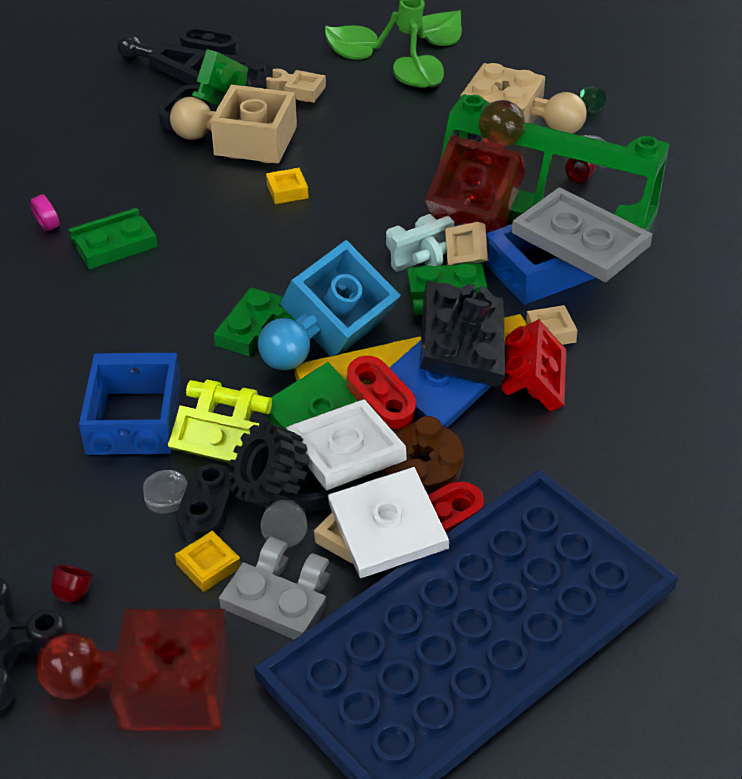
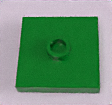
(310, 396)

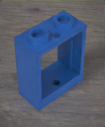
(520, 275)
(113, 375)

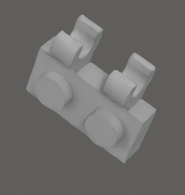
(274, 601)

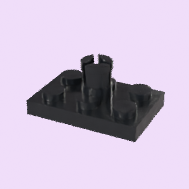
(463, 333)

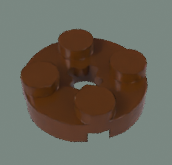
(439, 444)

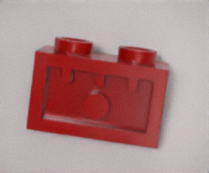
(536, 362)

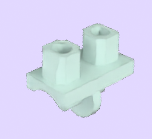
(420, 244)

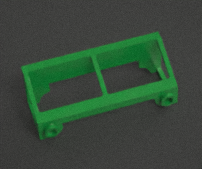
(642, 157)

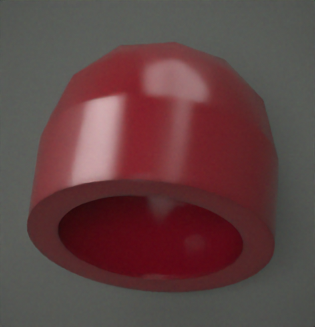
(579, 172)
(70, 583)

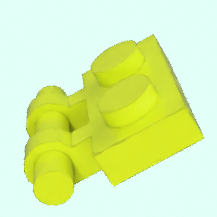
(212, 434)

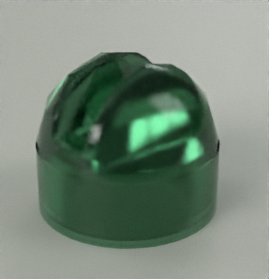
(593, 104)

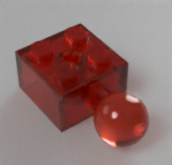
(481, 178)
(162, 675)

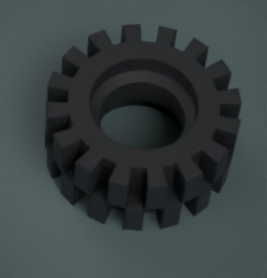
(268, 465)

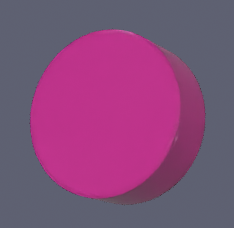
(44, 212)

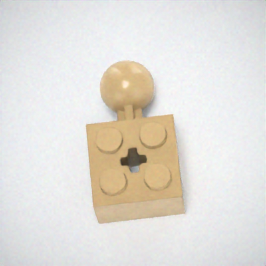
(525, 89)
(246, 125)

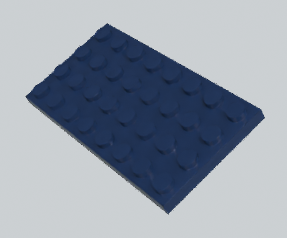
(464, 636)

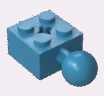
(332, 303)

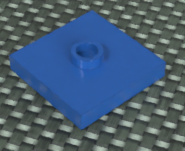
(436, 393)

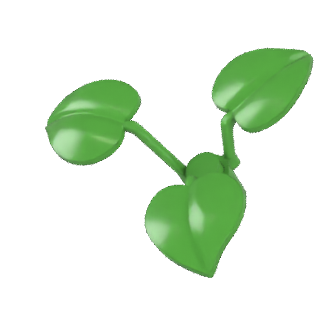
(420, 71)

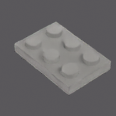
(582, 234)

